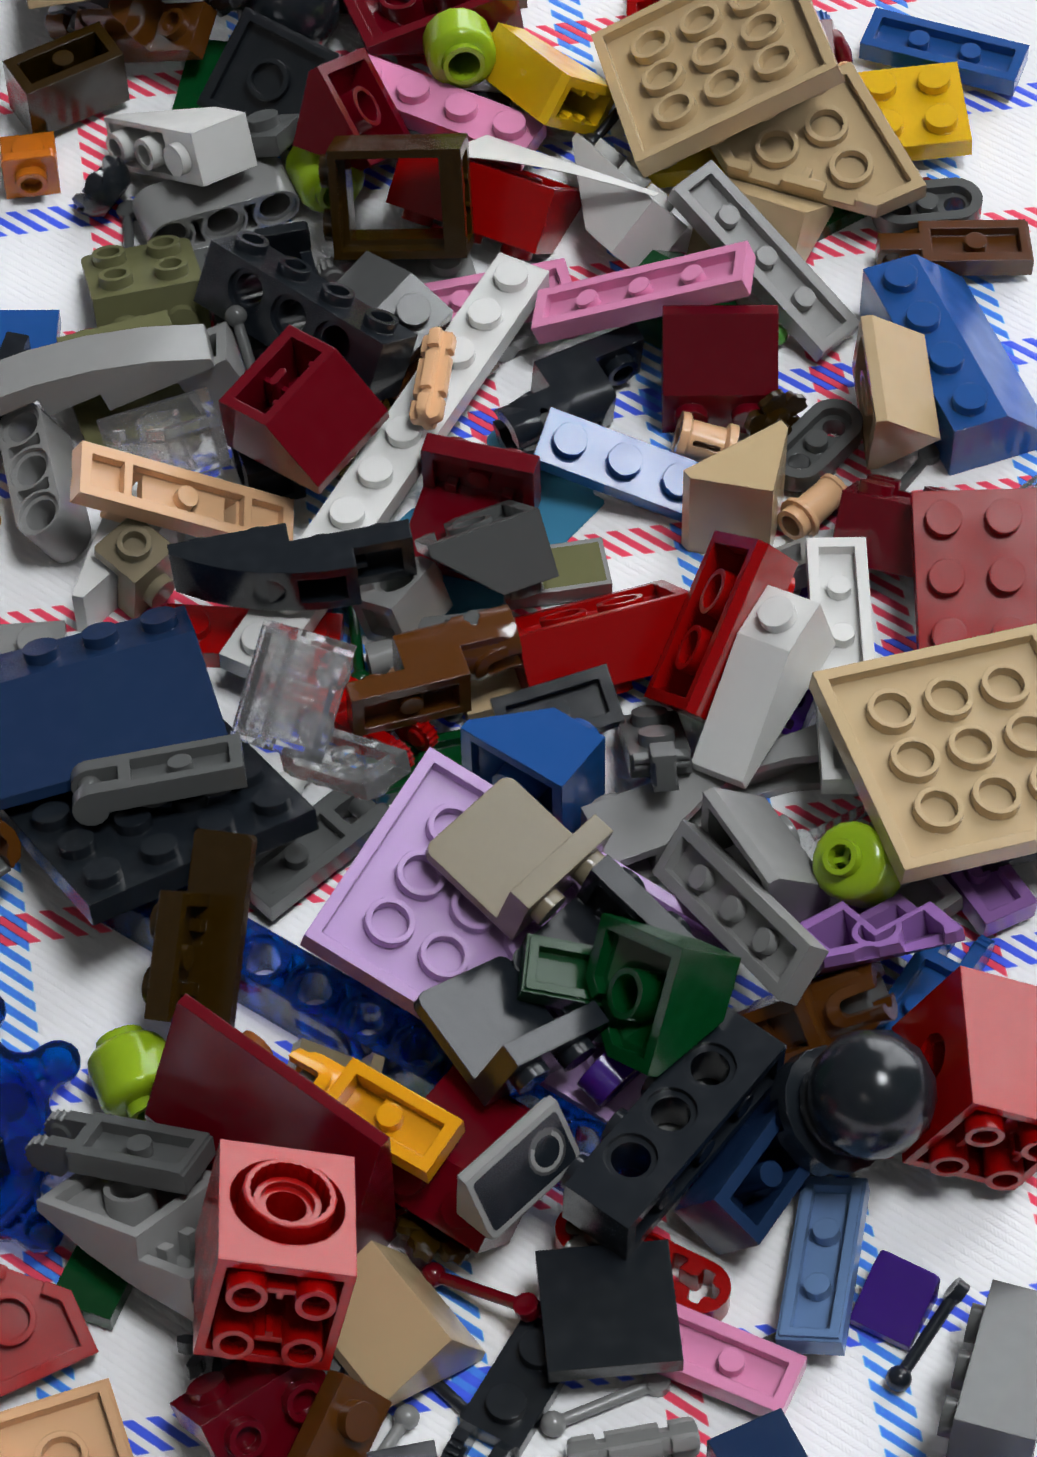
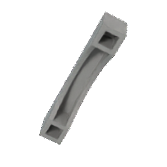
(647, 820)

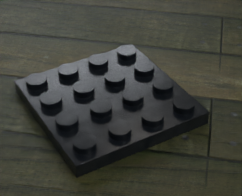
(150, 849)

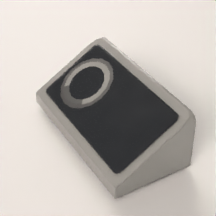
(516, 1170)

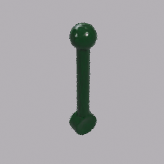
(356, 639)

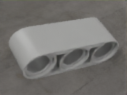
(234, 204)
(39, 480)

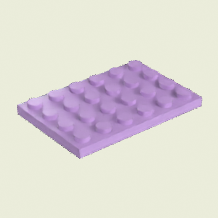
(410, 928)

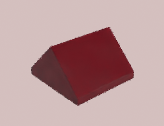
(343, 101)

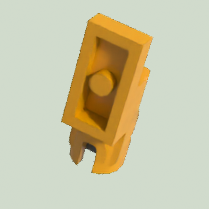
(417, 1128)

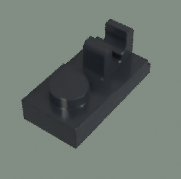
(579, 695)

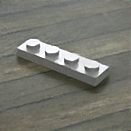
(780, 274)
(740, 913)

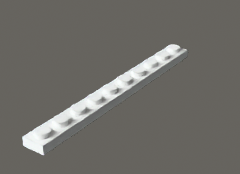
(392, 456)

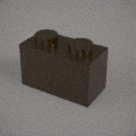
(66, 79)

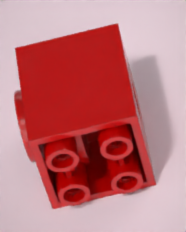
(984, 1058)
(275, 1255)

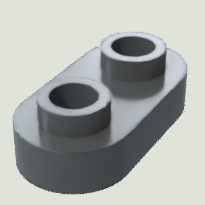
(944, 200)
(814, 450)

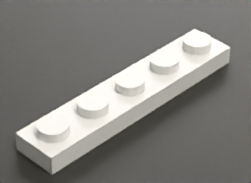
(840, 583)

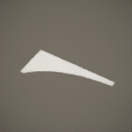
(496, 149)

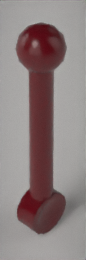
(525, 1305)

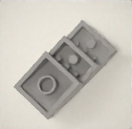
(133, 1232)

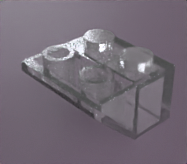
(293, 691)

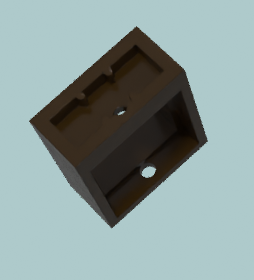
(421, 243)

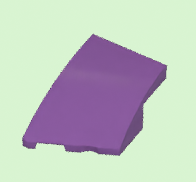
(879, 932)

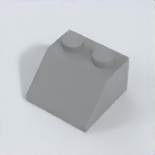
(765, 848)

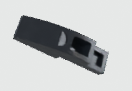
(271, 573)

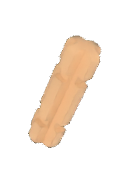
(432, 378)

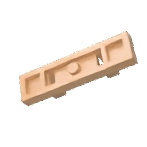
(170, 495)

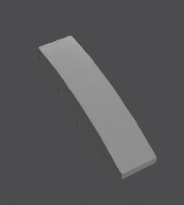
(107, 364)

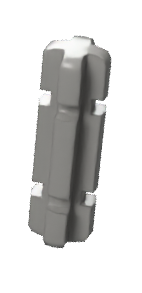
(644, 1440)

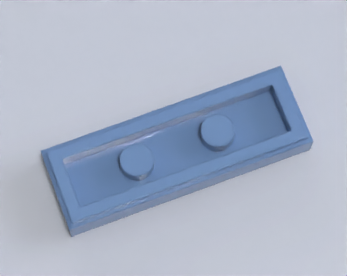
(823, 1265)

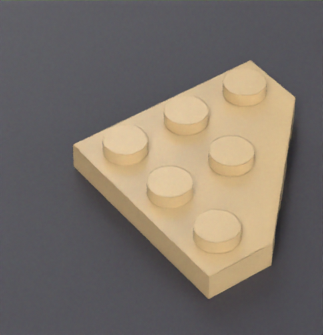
(828, 152)

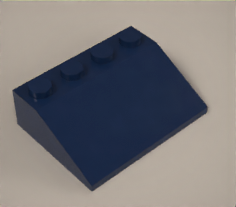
(100, 698)

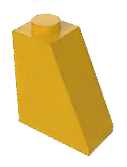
(548, 82)

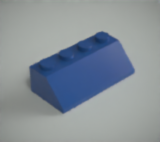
(977, 391)

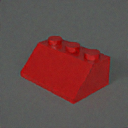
(508, 204)
(715, 608)
(613, 629)

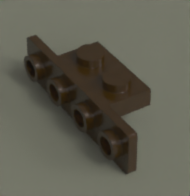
(202, 929)

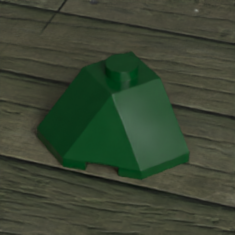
(657, 991)

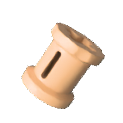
(694, 437)

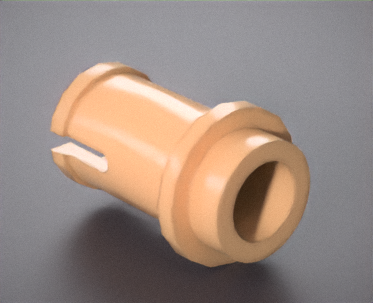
(804, 514)

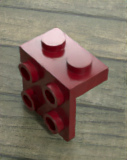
(466, 478)
(248, 1408)

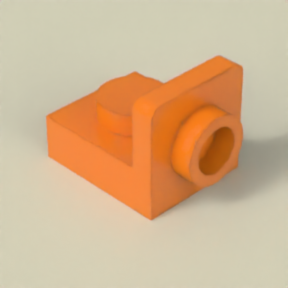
(30, 165)

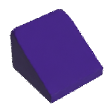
(895, 1300)

